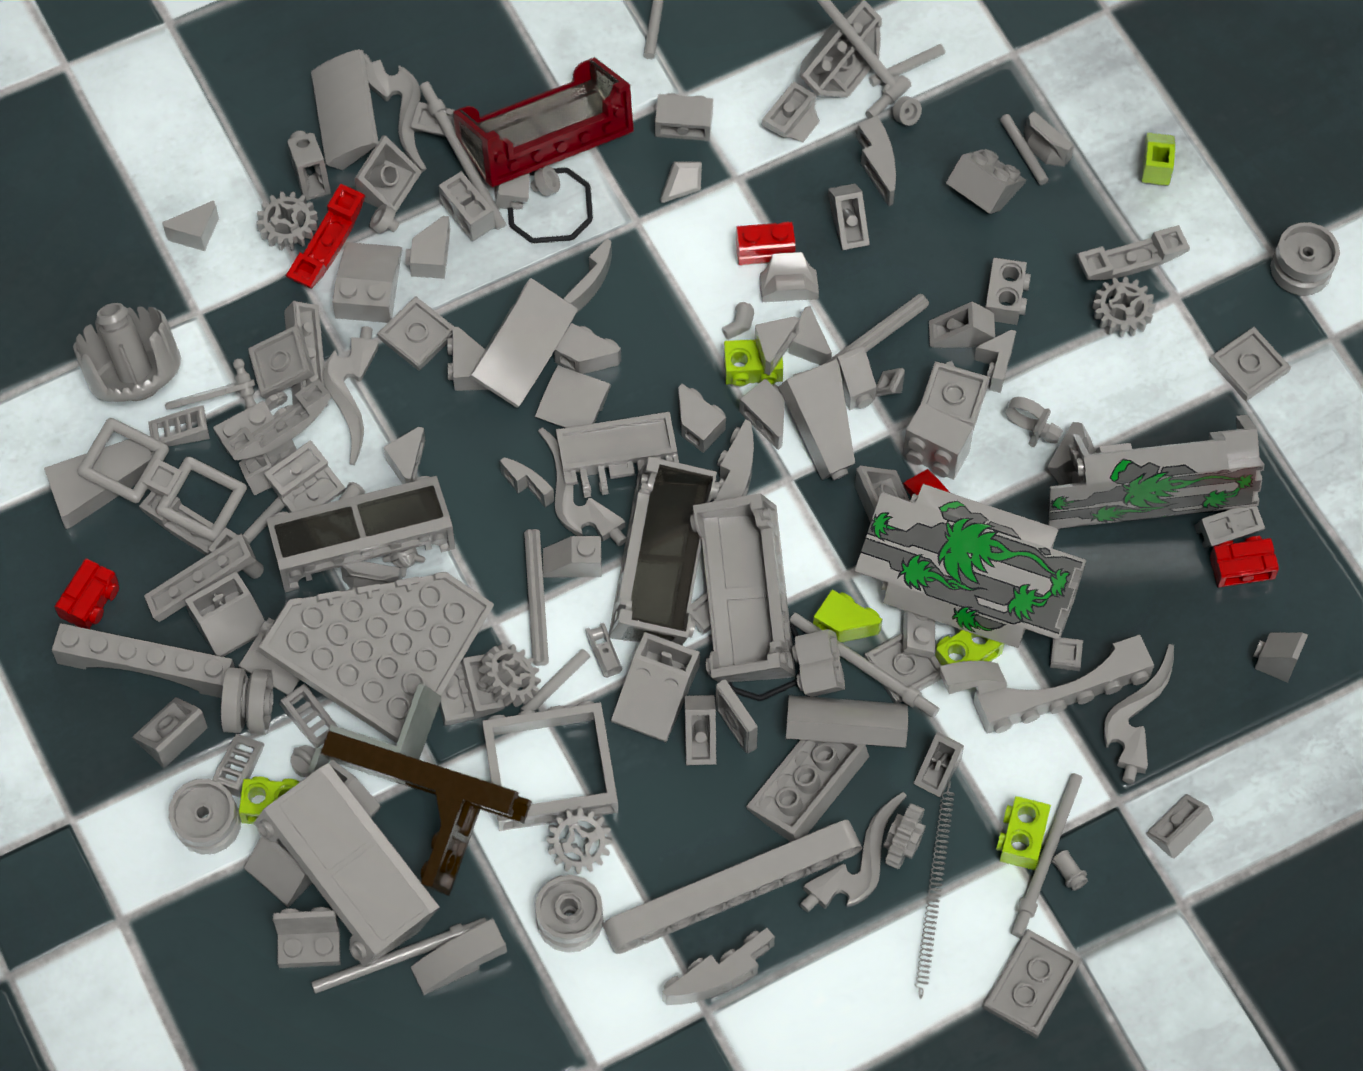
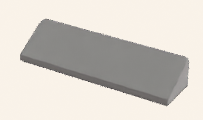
(308, 319)

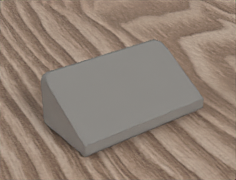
(1181, 825)

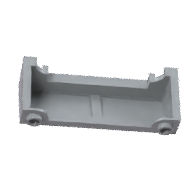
(745, 589)
(349, 863)

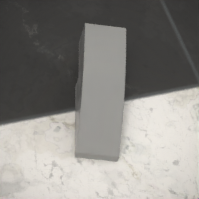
(878, 157)
(459, 957)

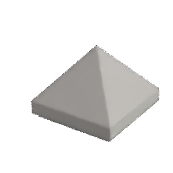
(890, 382)

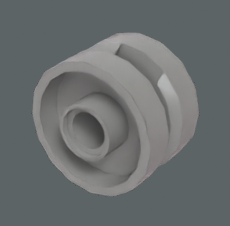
(1305, 258)
(247, 701)
(210, 833)
(565, 896)

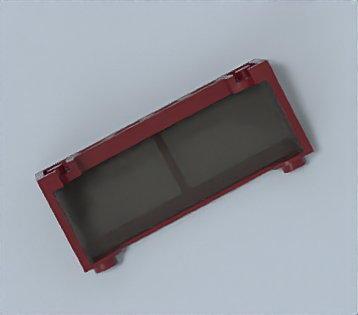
(547, 125)

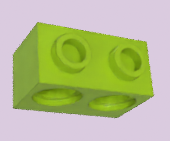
(753, 372)
(967, 648)
(261, 786)
(1029, 834)

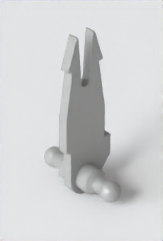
(243, 385)

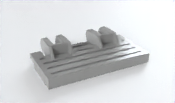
(615, 446)

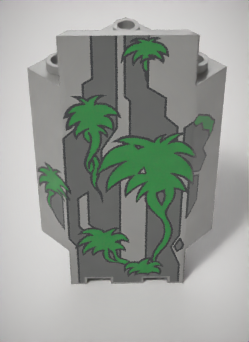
(1160, 479)
(970, 565)

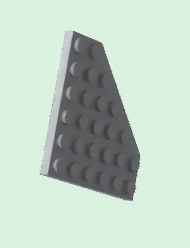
(378, 643)

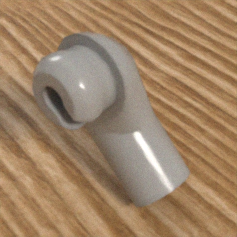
(742, 321)

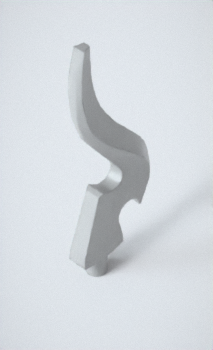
(407, 87)
(354, 366)
(577, 517)
(1131, 738)
(857, 886)

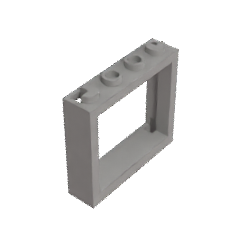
(526, 720)

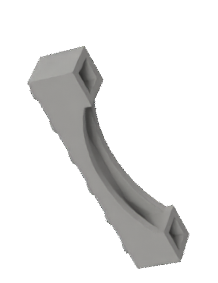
(92, 648)
(1006, 706)

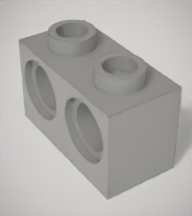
(466, 206)
(1007, 291)

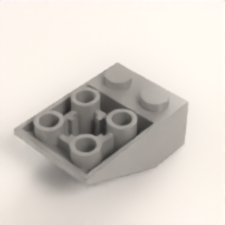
(656, 686)

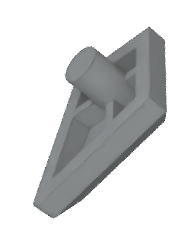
(682, 180)

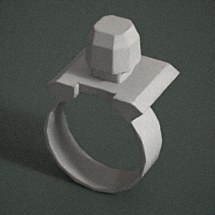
(1039, 427)

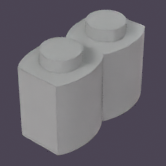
(819, 663)

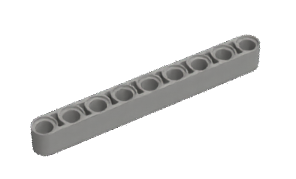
(732, 887)

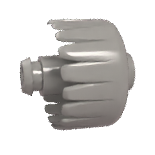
(128, 355)

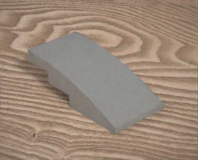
(524, 343)

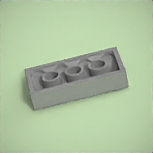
(344, 109)
(847, 721)
(806, 785)

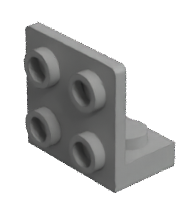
(307, 938)

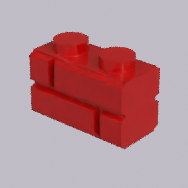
(758, 242)
(1244, 561)
(87, 594)

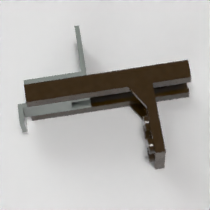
(457, 794)

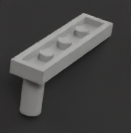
(230, 557)

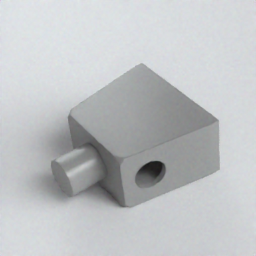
(306, 153)

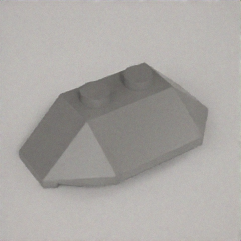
(834, 63)

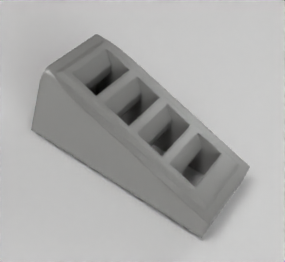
(181, 437)
(311, 701)
(223, 769)

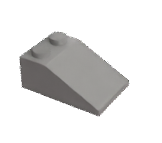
(367, 282)

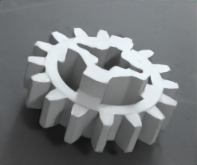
(292, 211)
(1121, 310)
(509, 675)
(591, 833)
(904, 836)

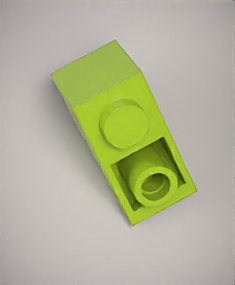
(1158, 158)
(847, 618)

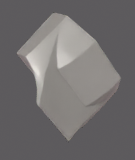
(793, 113)
(1047, 141)
(788, 279)
(1060, 464)
(368, 573)

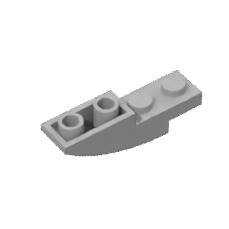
(736, 464)
(711, 979)

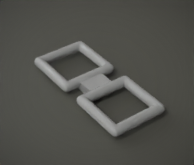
(162, 479)

